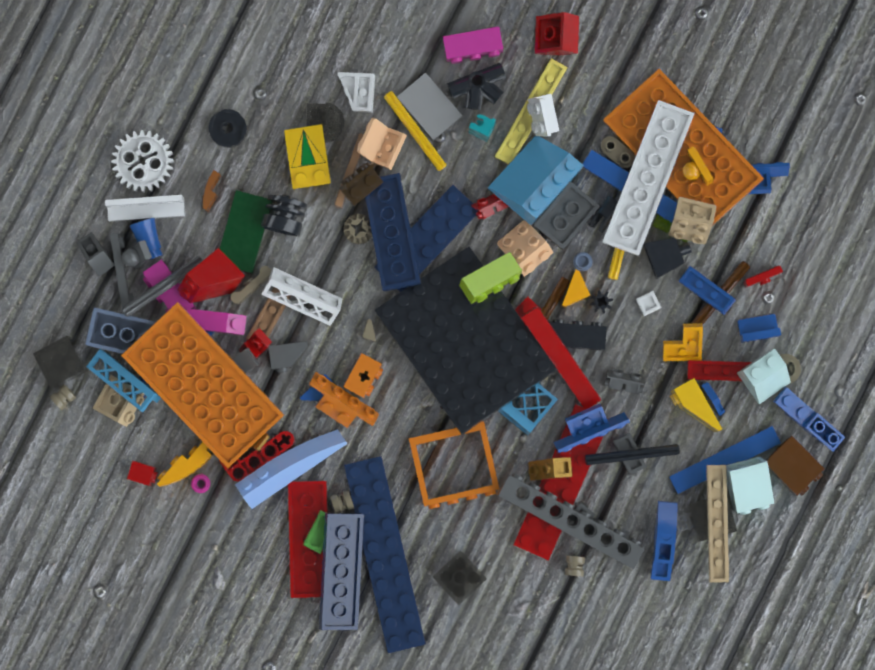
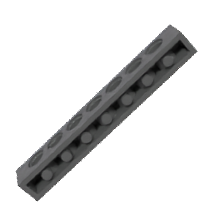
(633, 549)

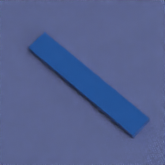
(617, 178)
(738, 452)

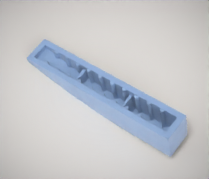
(288, 467)

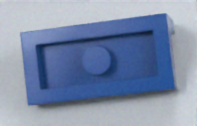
(758, 328)

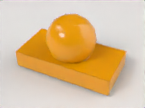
(697, 167)

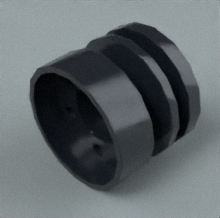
(283, 215)

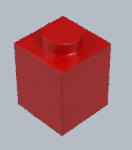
(142, 473)

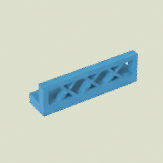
(129, 377)

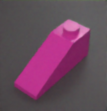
(219, 321)

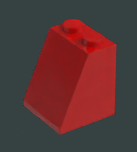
(211, 278)

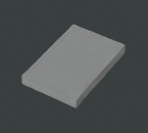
(429, 106)

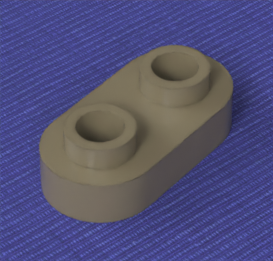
(617, 152)

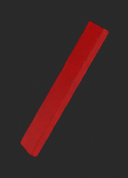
(561, 357)

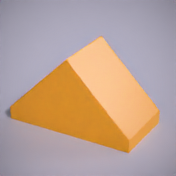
(576, 291)

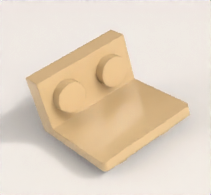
(692, 220)

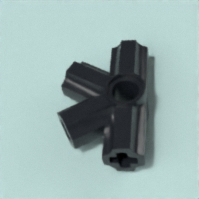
(475, 93)

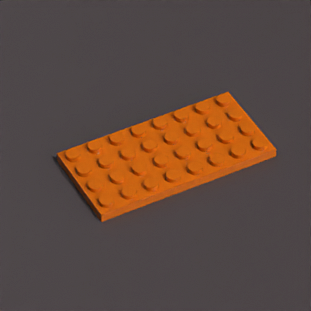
(730, 170)
(202, 385)

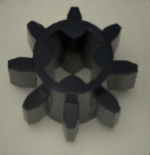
(595, 303)

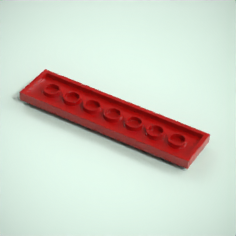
(538, 535)

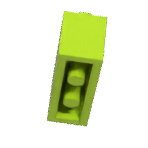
(491, 278)

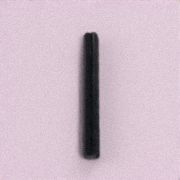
(633, 454)

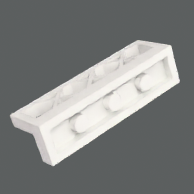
(145, 208)
(305, 294)

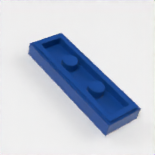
(707, 290)

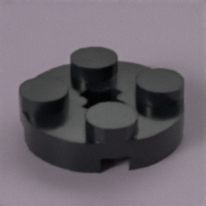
(234, 137)

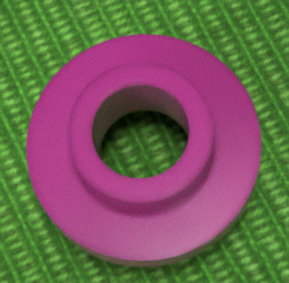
(194, 483)

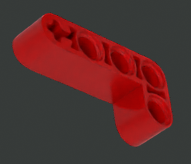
(245, 463)

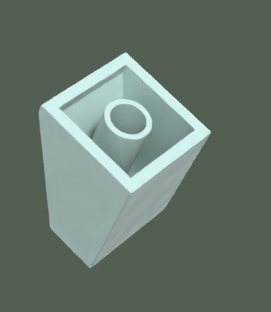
(765, 375)
(749, 485)

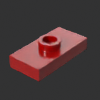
(764, 277)

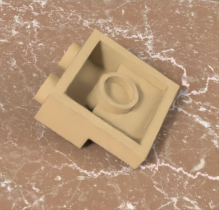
(116, 406)

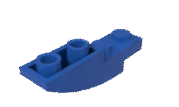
(808, 419)
(664, 540)

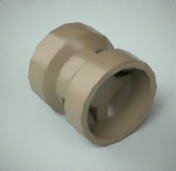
(63, 397)
(338, 503)
(575, 566)

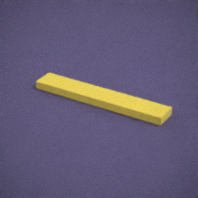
(522, 126)

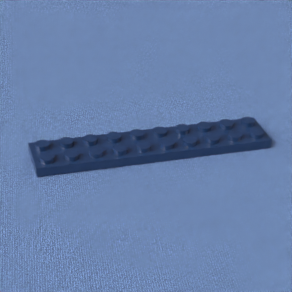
(385, 555)

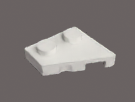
(359, 90)

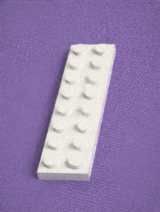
(648, 178)

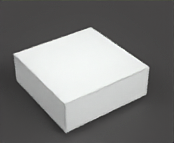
(648, 303)

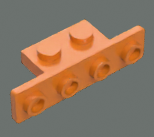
(341, 404)

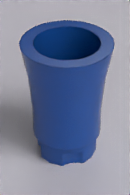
(147, 231)

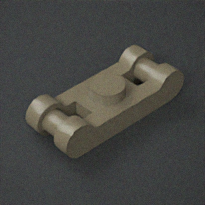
(251, 286)

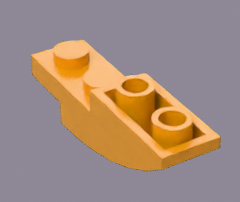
(184, 467)

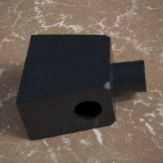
(665, 255)

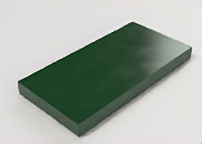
(244, 230)

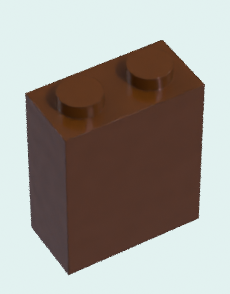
(794, 466)

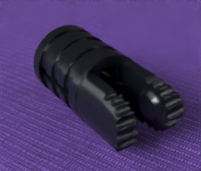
(606, 210)

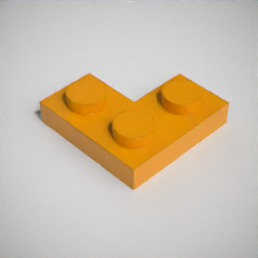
(688, 348)

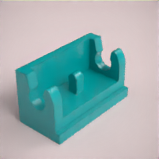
(483, 129)

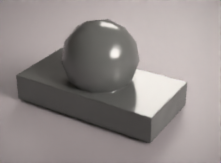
(137, 255)

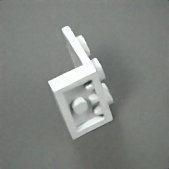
(543, 115)

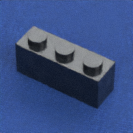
(581, 336)

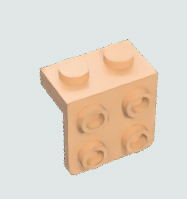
(381, 144)
(526, 247)

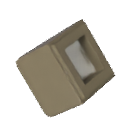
(368, 333)

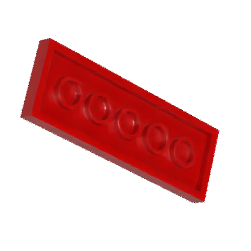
(304, 504)

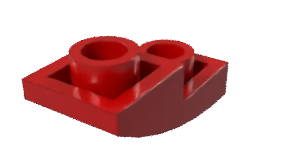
(257, 343)

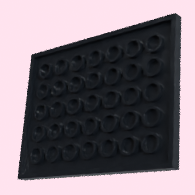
(465, 352)

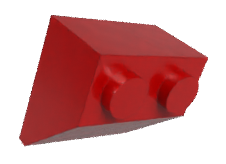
(557, 34)

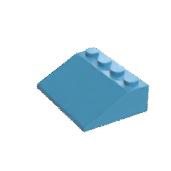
(535, 178)

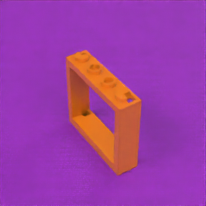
(453, 498)

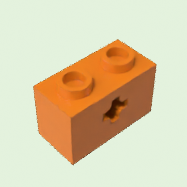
(363, 365)

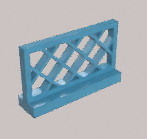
(520, 420)

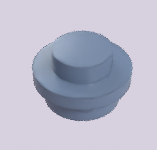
(582, 261)

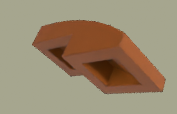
(209, 196)

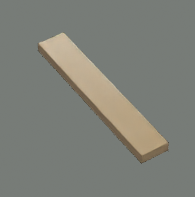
(717, 523)

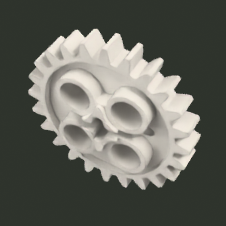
(133, 146)

